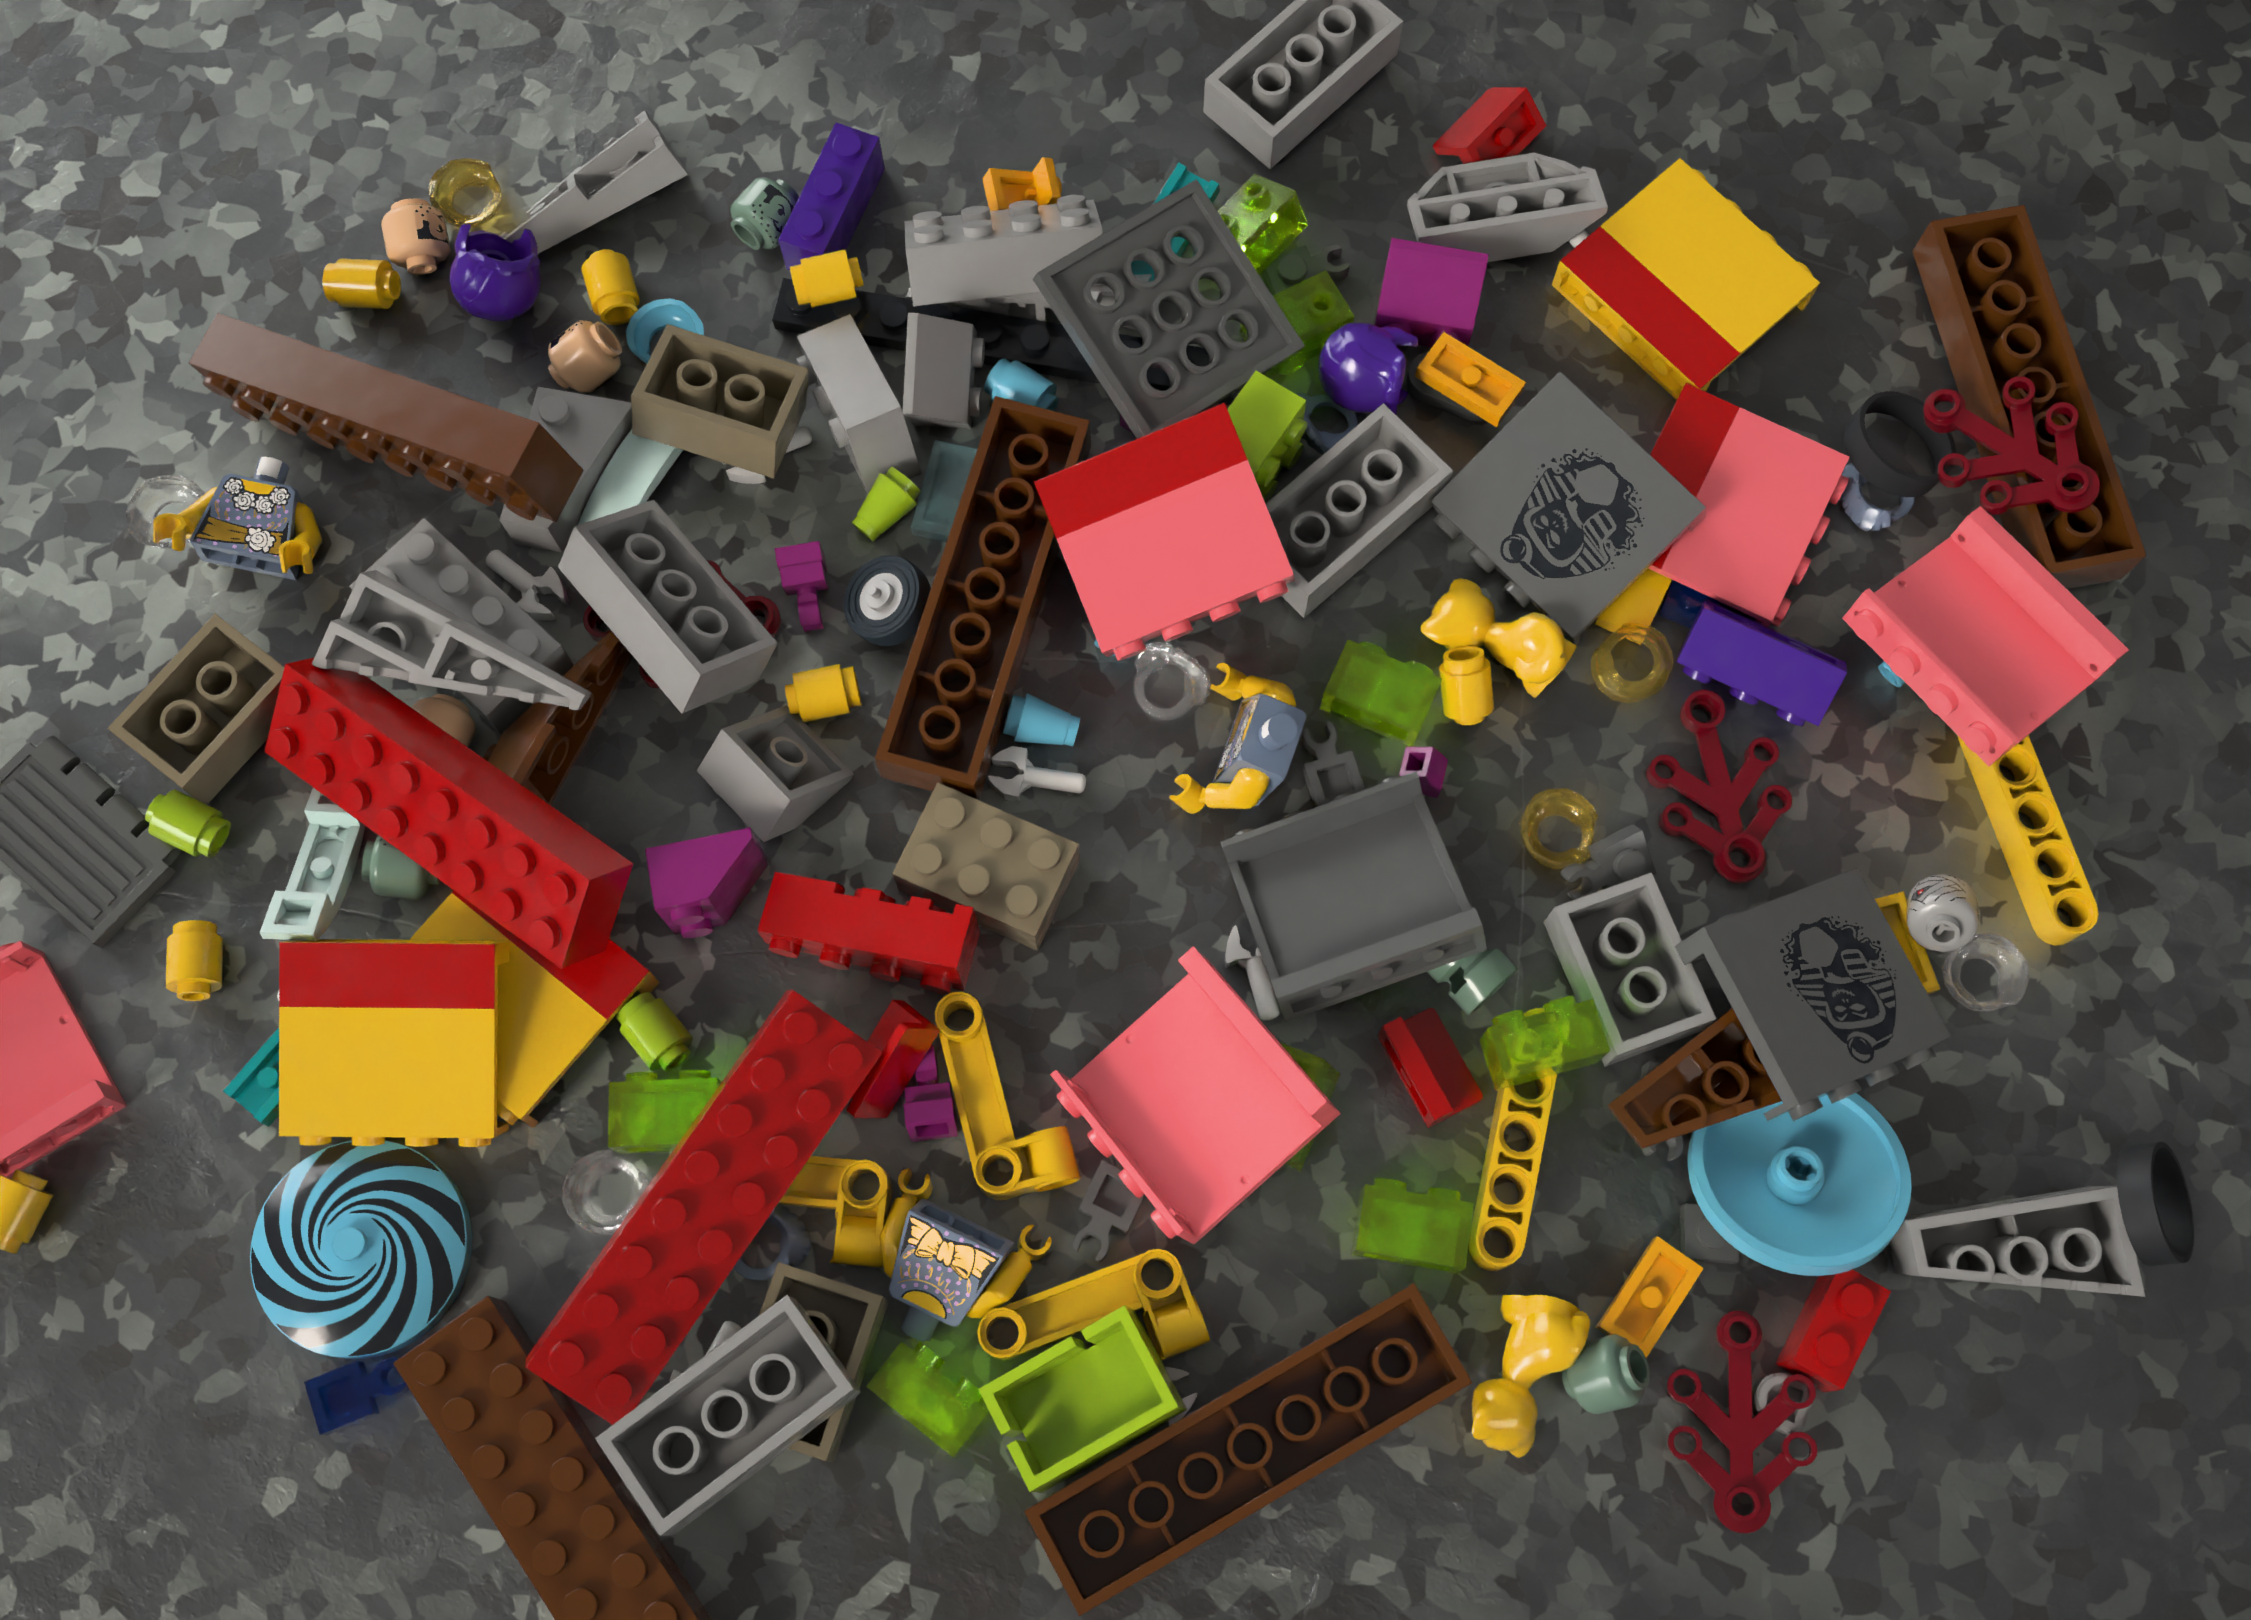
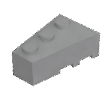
(858, 399)
(590, 433)

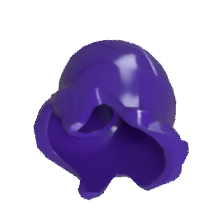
(495, 276)
(1365, 367)

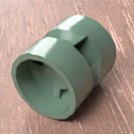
(1475, 977)

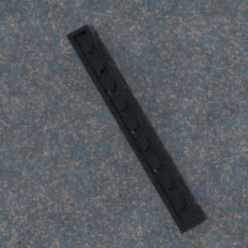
(1032, 342)

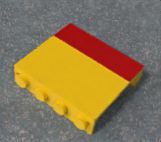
(1683, 280)
(542, 1010)
(389, 1040)

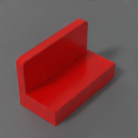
(1493, 127)
(904, 1040)
(1429, 1066)

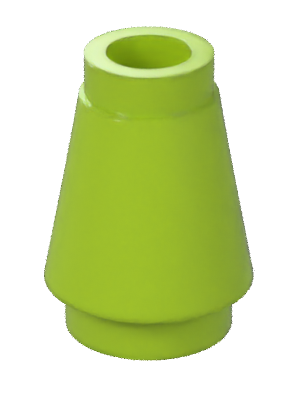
(886, 503)

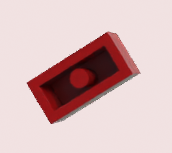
(1833, 1329)

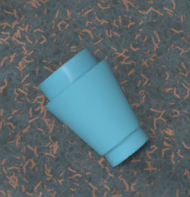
(1039, 722)

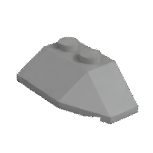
(1507, 205)

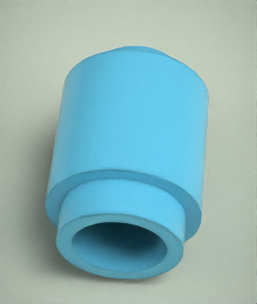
(1021, 384)

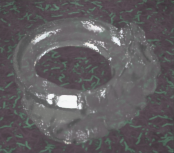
(1195, 679)

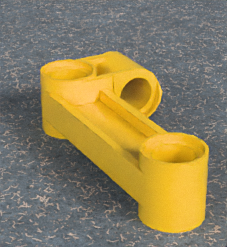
(1039, 1159)
(829, 1185)
(1066, 1309)

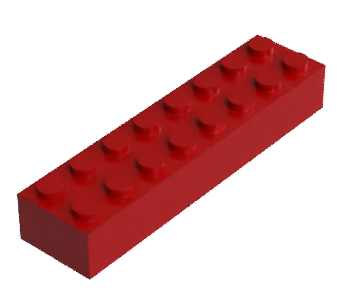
(449, 810)
(702, 1209)

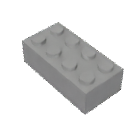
(1299, 72)
(993, 250)
(1353, 504)
(445, 576)
(667, 605)
(727, 1416)

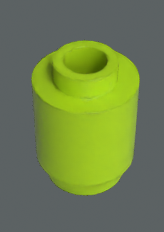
(187, 824)
(654, 1032)

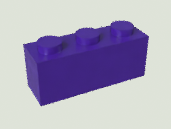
(833, 195)
(1761, 664)

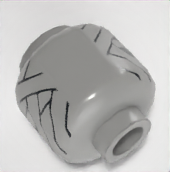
(1942, 913)

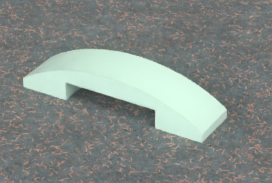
(630, 476)
(319, 874)

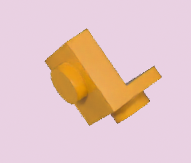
(1010, 186)

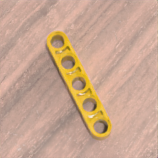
(2024, 846)
(1519, 1167)

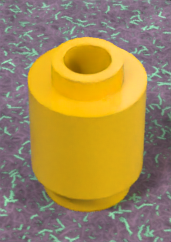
(826, 278)
(361, 283)
(610, 286)
(1466, 685)
(823, 692)
(194, 960)
(21, 1208)

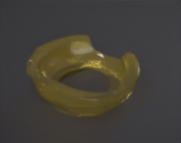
(456, 176)
(1627, 691)
(1565, 804)

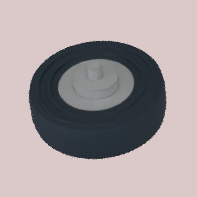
(886, 600)

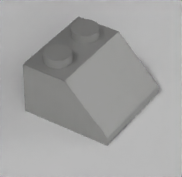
(941, 372)
(773, 771)

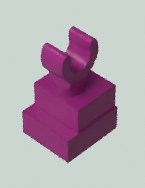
(804, 573)
(930, 1104)

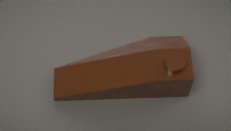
(550, 737)
(1697, 1086)

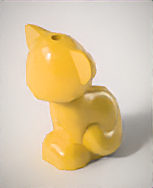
(1528, 645)
(1542, 1340)

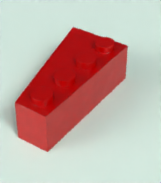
(870, 932)

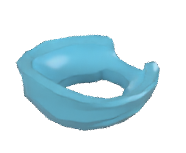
(655, 317)

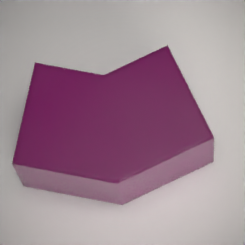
(1432, 765)

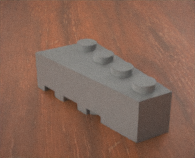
(2034, 1241)

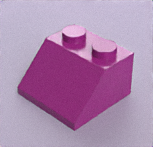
(1431, 290)
(704, 879)

